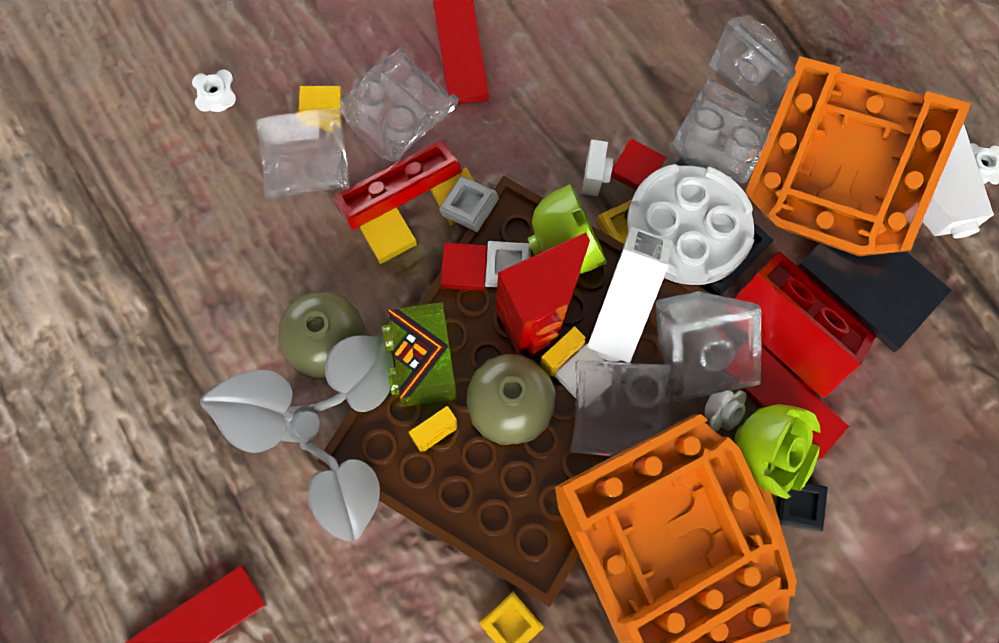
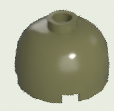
(312, 329)
(510, 399)

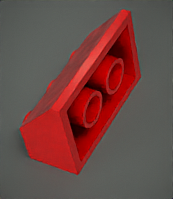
(537, 295)
(806, 326)

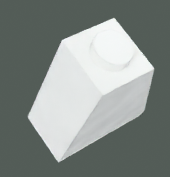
(960, 197)
(630, 295)

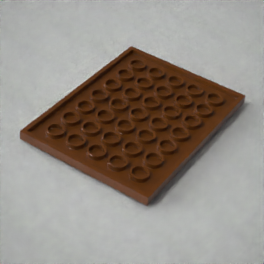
(465, 488)

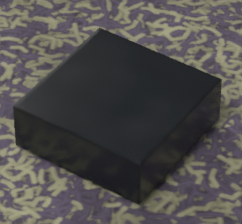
(804, 508)

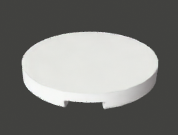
(701, 215)

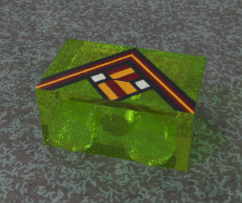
(421, 355)

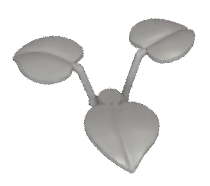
(256, 415)

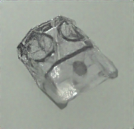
(392, 98)
(724, 132)
(303, 153)
(619, 405)

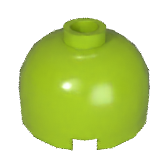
(561, 219)
(779, 447)

